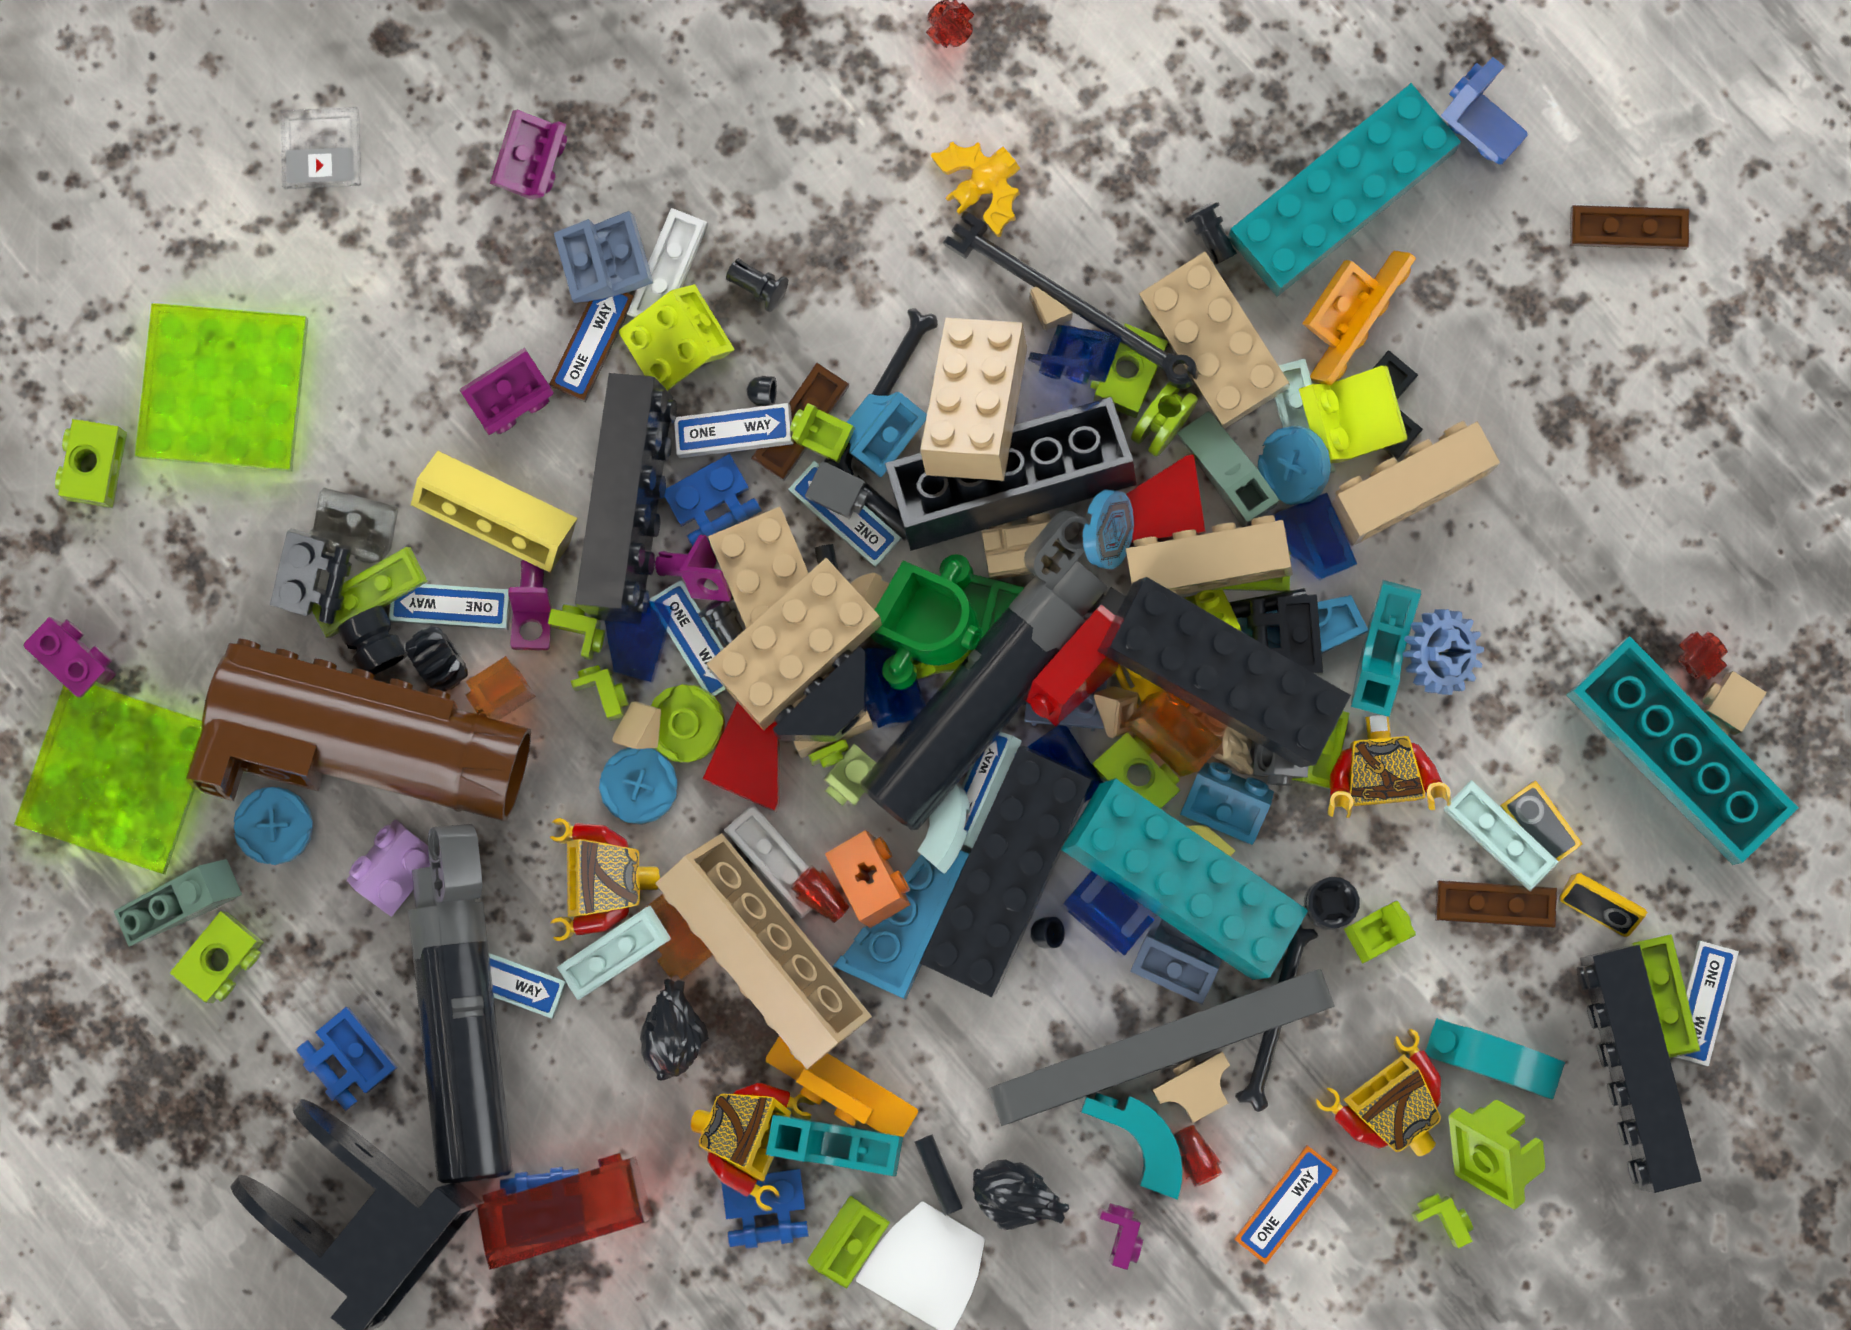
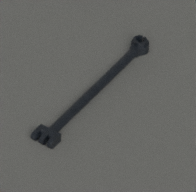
(974, 240)

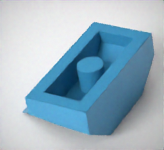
(883, 429)

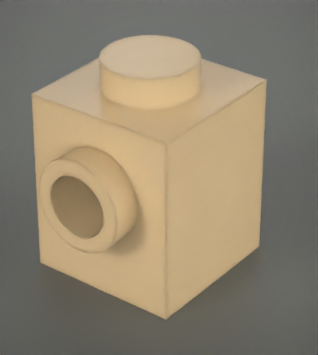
(1732, 702)

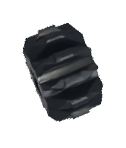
(436, 659)

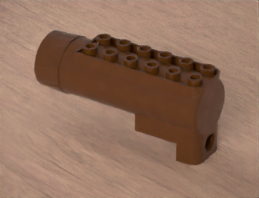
(310, 720)

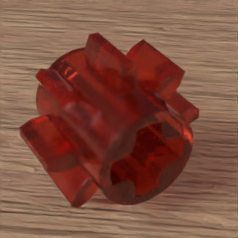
(950, 23)
(1702, 655)

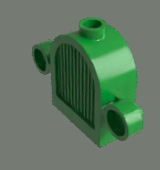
(926, 619)

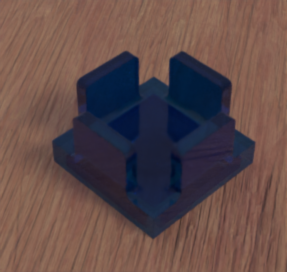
(1106, 914)

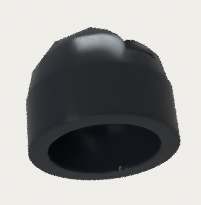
(762, 390)
(1048, 932)

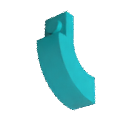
(1383, 648)
(1495, 1058)
(834, 1145)
(1158, 1145)

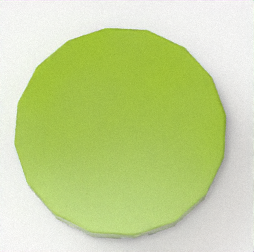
(688, 723)

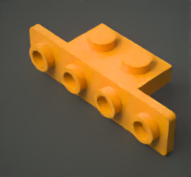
(1349, 310)
(847, 1090)

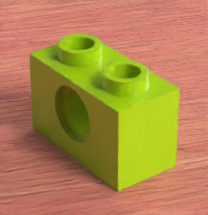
(1129, 393)
(100, 484)
(1131, 752)
(196, 968)

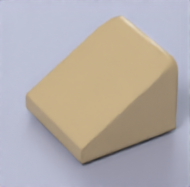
(1049, 310)
(1115, 708)
(639, 727)

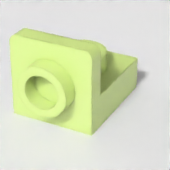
(847, 774)

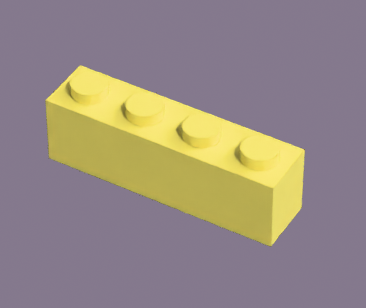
(493, 511)

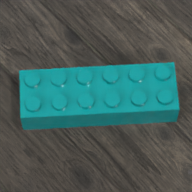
(1344, 189)
(1682, 751)
(1184, 879)

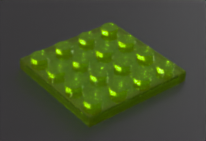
(221, 387)
(113, 777)

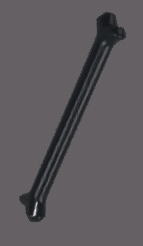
(918, 327)
(1254, 1091)

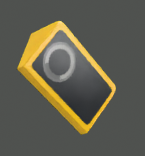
(1542, 820)
(1602, 904)

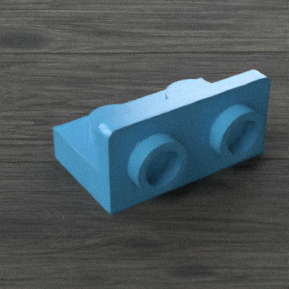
(1228, 802)

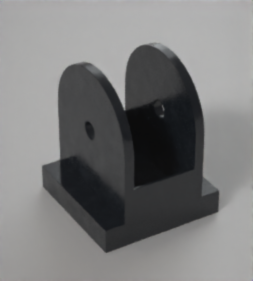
(387, 1239)

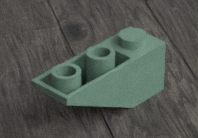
(1228, 469)
(178, 901)

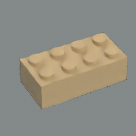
(1210, 327)
(974, 399)
(1414, 483)
(1213, 559)
(794, 643)

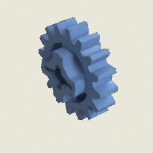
(1449, 670)

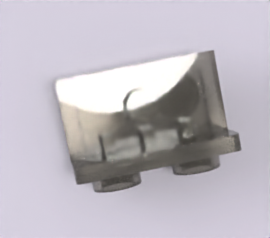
(357, 523)

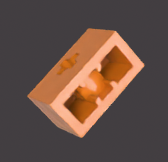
(851, 865)

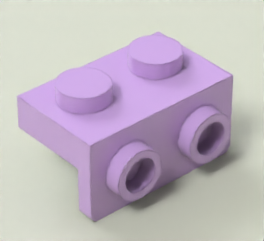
(387, 868)

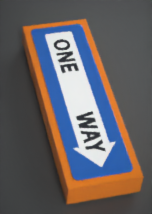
(1286, 1204)

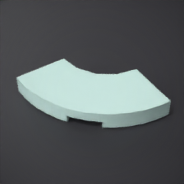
(946, 830)

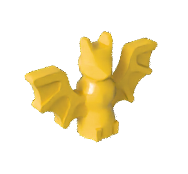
(987, 177)

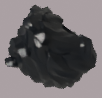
(671, 1033)
(1015, 1195)

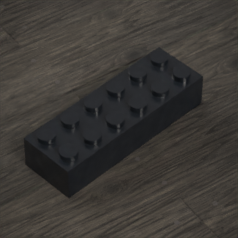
(1047, 467)
(625, 499)
(1224, 672)
(1007, 871)
(1639, 1069)

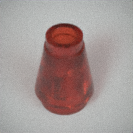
(820, 894)
(1197, 1157)

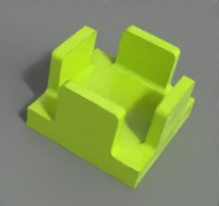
(1492, 1158)

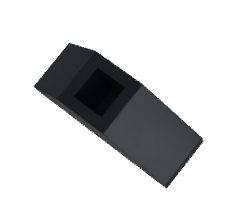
(830, 704)

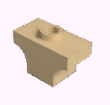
(1195, 1086)

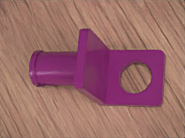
(695, 570)
(530, 604)

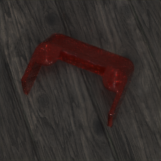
(563, 1211)

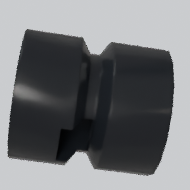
(373, 644)
(1331, 903)

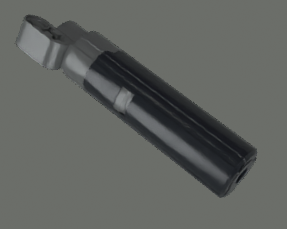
(990, 681)
(458, 1011)

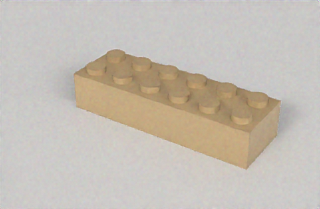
(760, 568)
(763, 950)

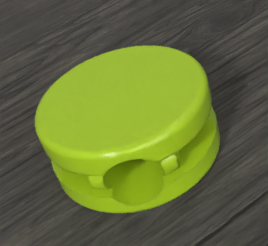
(1165, 418)

